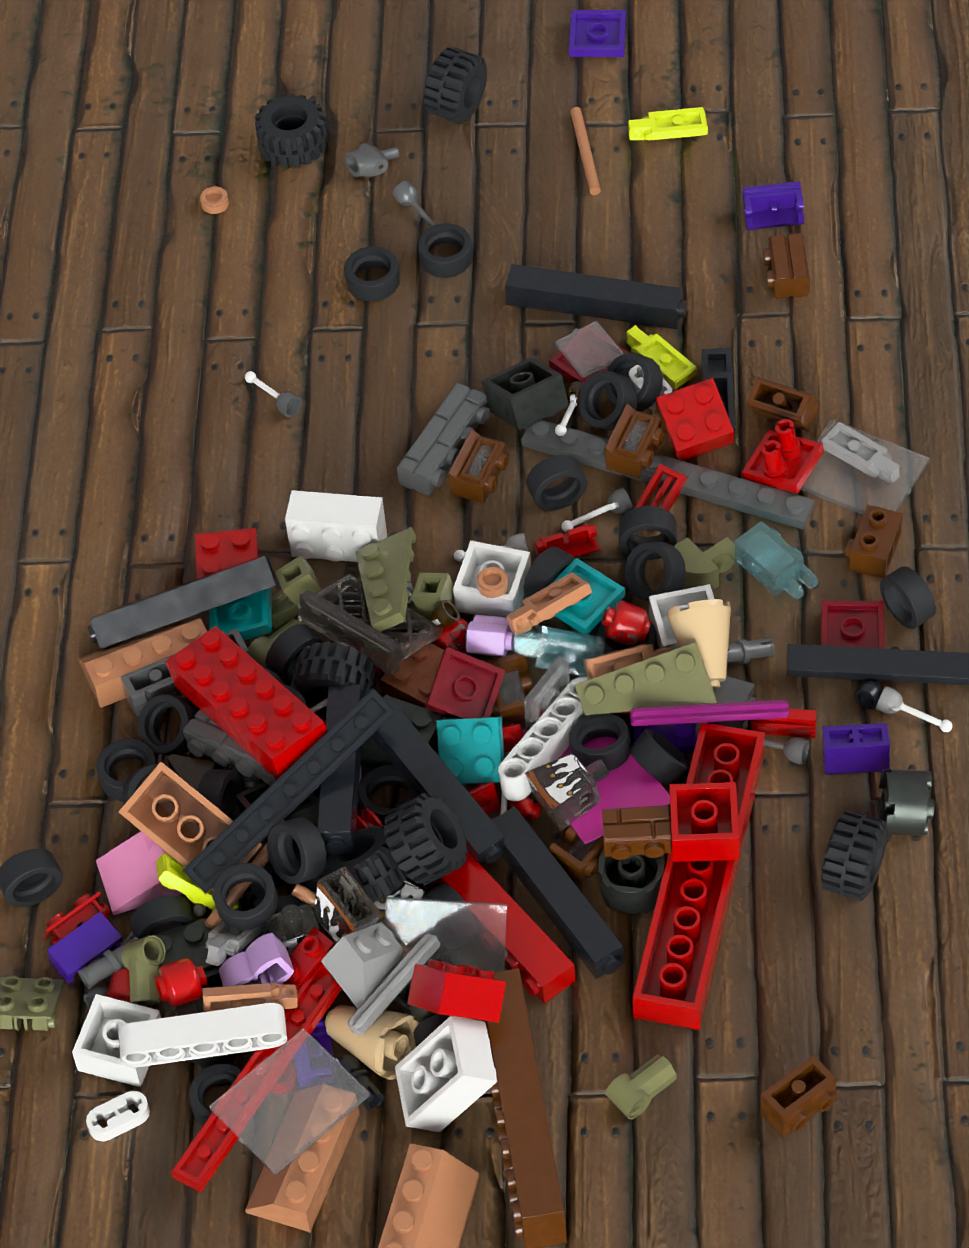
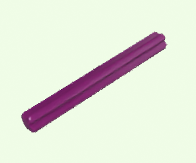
(709, 713)

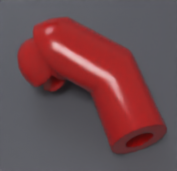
(526, 808)

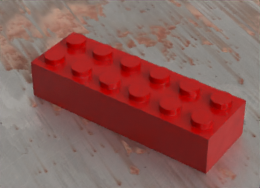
(245, 701)

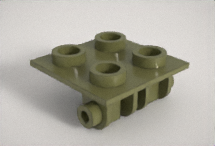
(29, 1000)

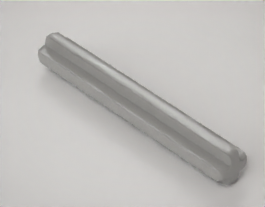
(393, 984)

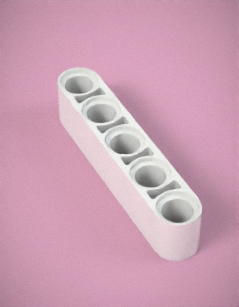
(542, 743)
(202, 1035)

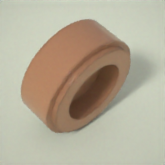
(214, 200)
(492, 582)

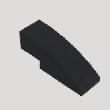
(718, 365)

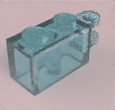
(773, 561)
(554, 642)

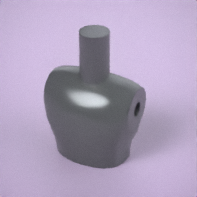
(369, 160)

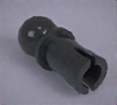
(354, 1067)

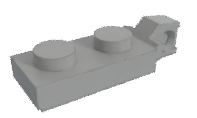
(860, 452)
(228, 941)

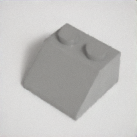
(363, 961)

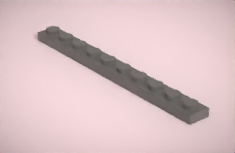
(700, 484)

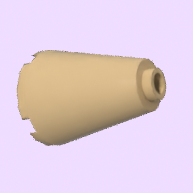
(709, 626)
(381, 1045)

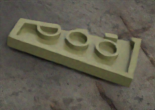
(385, 578)
(663, 680)

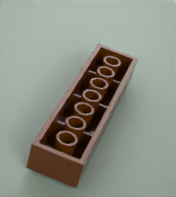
(523, 1123)

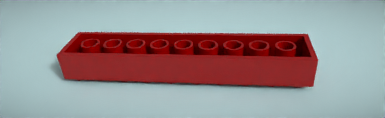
(697, 894)

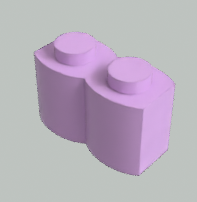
(489, 636)
(261, 963)

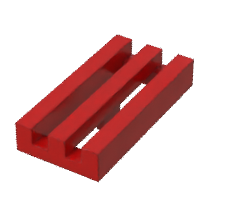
(654, 481)
(797, 724)

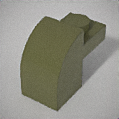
(704, 567)
(294, 579)
(429, 592)

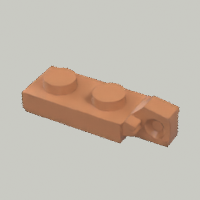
(548, 602)
(616, 660)
(247, 995)

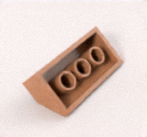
(106, 666)
(176, 816)
(301, 1186)
(430, 1201)

